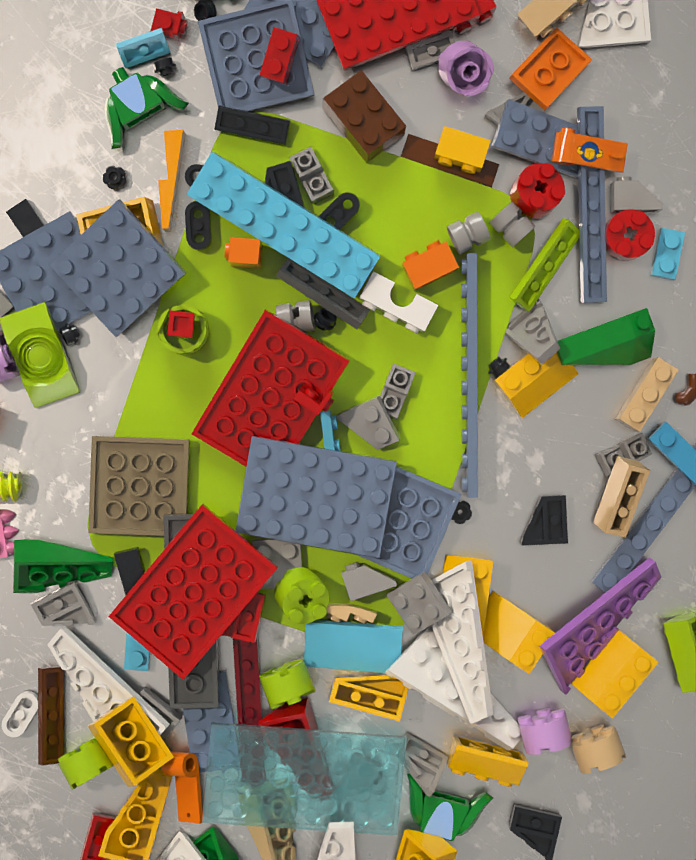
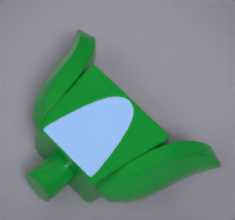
(134, 101)
(444, 813)

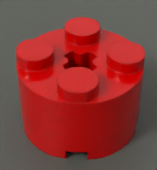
(538, 190)
(632, 222)

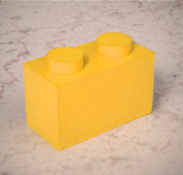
(461, 150)

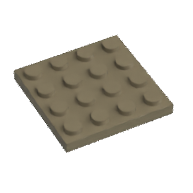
(137, 484)

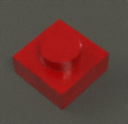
(181, 324)

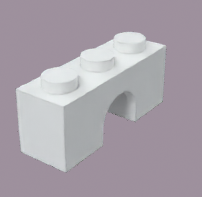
(377, 295)

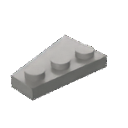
(534, 333)

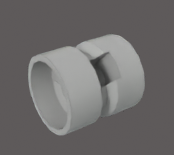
(512, 224)
(468, 233)
(302, 310)

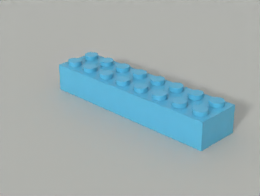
(283, 224)

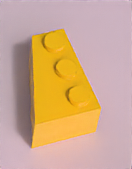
(371, 694)

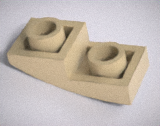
(340, 611)

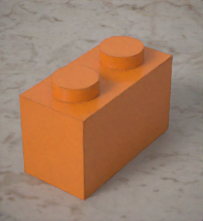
(244, 252)
(429, 265)

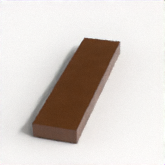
(423, 152)
(50, 715)

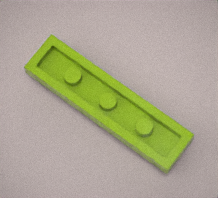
(545, 265)

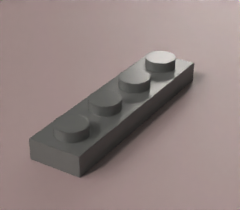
(323, 293)

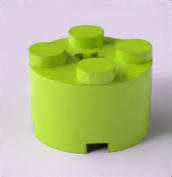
(184, 345)
(301, 596)
(287, 683)
(84, 765)

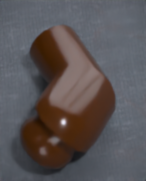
(689, 394)

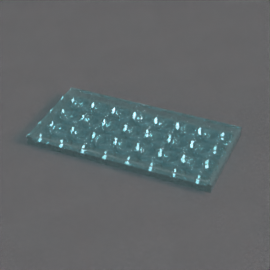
(303, 778)

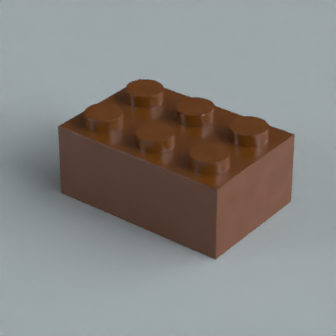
(364, 116)

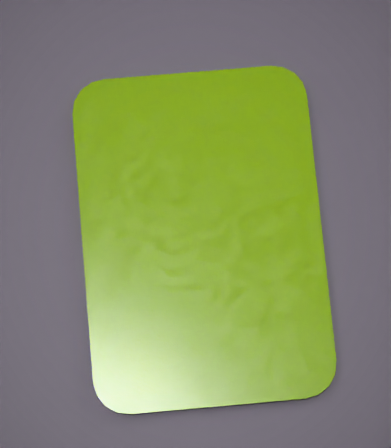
(399, 213)

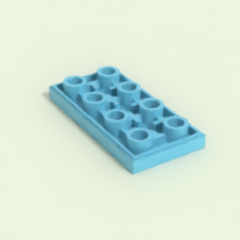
(352, 645)

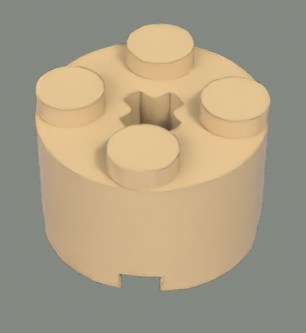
(598, 749)

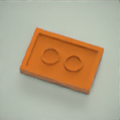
(550, 69)

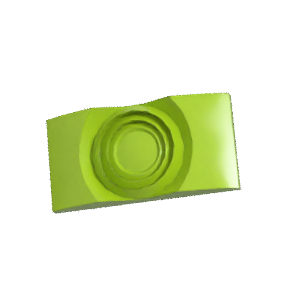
(39, 354)

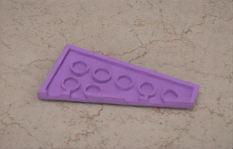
(596, 625)

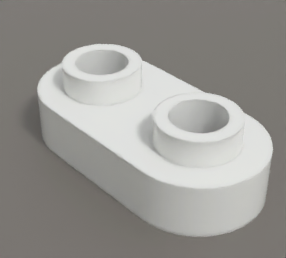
(20, 712)

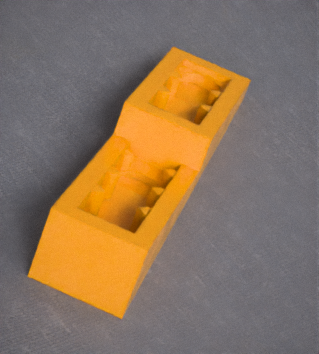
(168, 188)

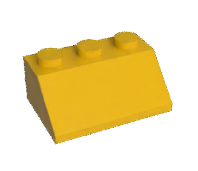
(530, 383)
(615, 674)
(130, 742)
(486, 761)
(424, 846)

